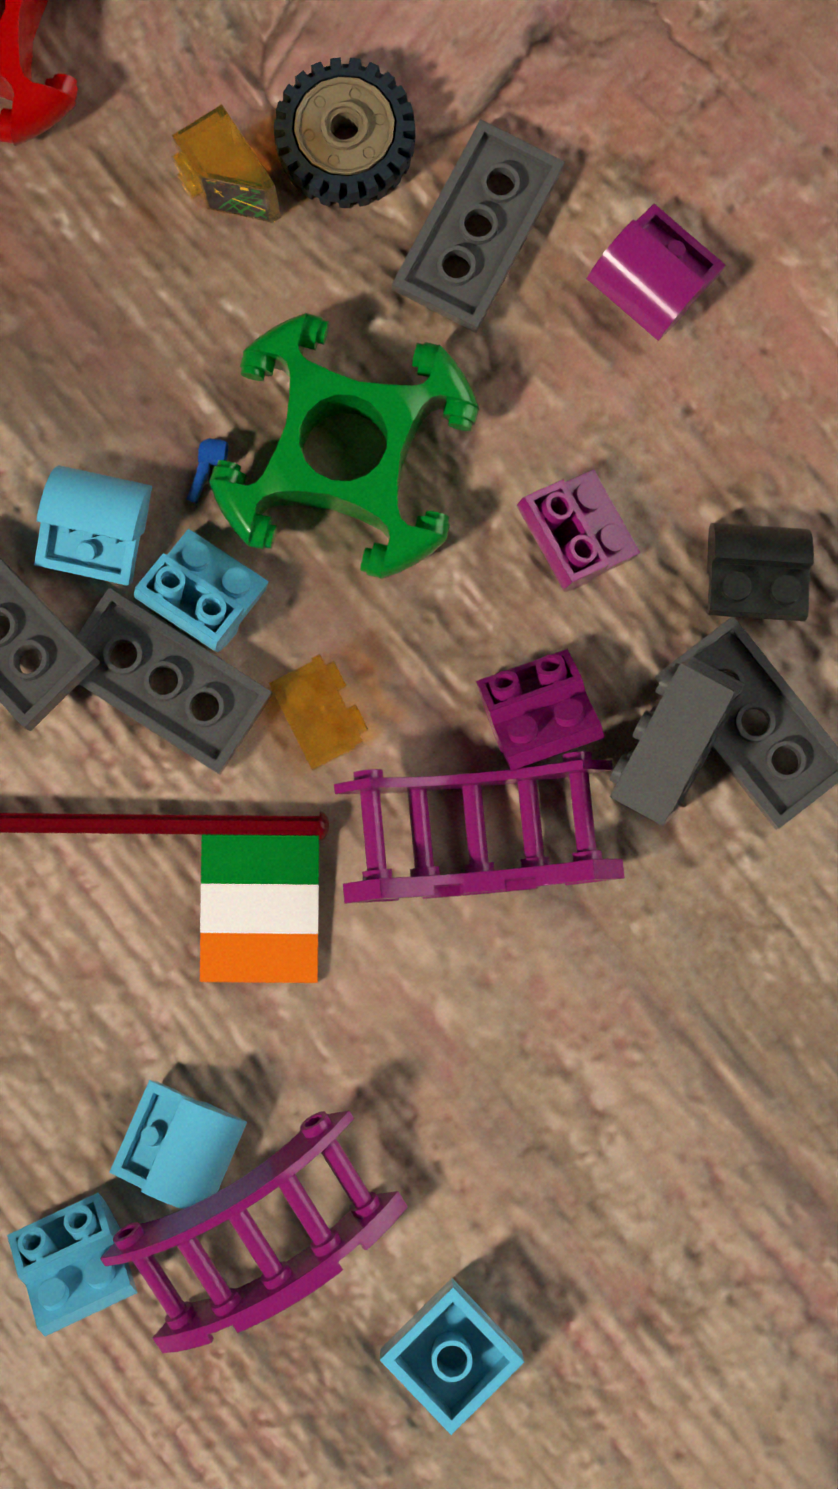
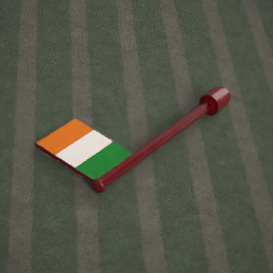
(254, 885)

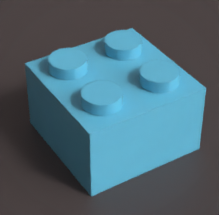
(451, 1356)

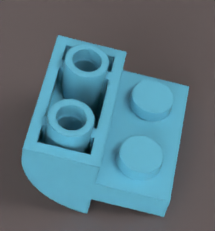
(91, 524)
(201, 590)
(177, 1146)
(63, 1264)

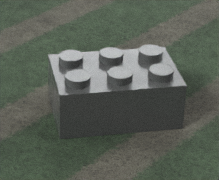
(674, 739)

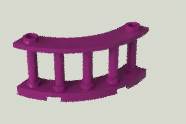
(479, 874)
(282, 1282)

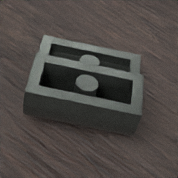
(759, 571)

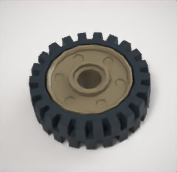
(337, 99)

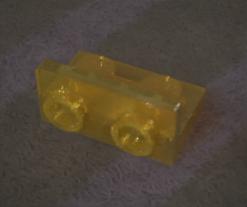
(318, 712)

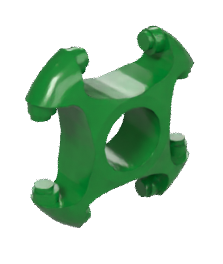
(321, 394)

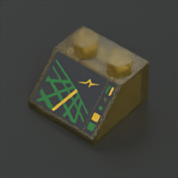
(223, 168)

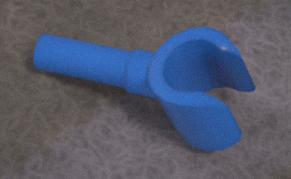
(208, 454)

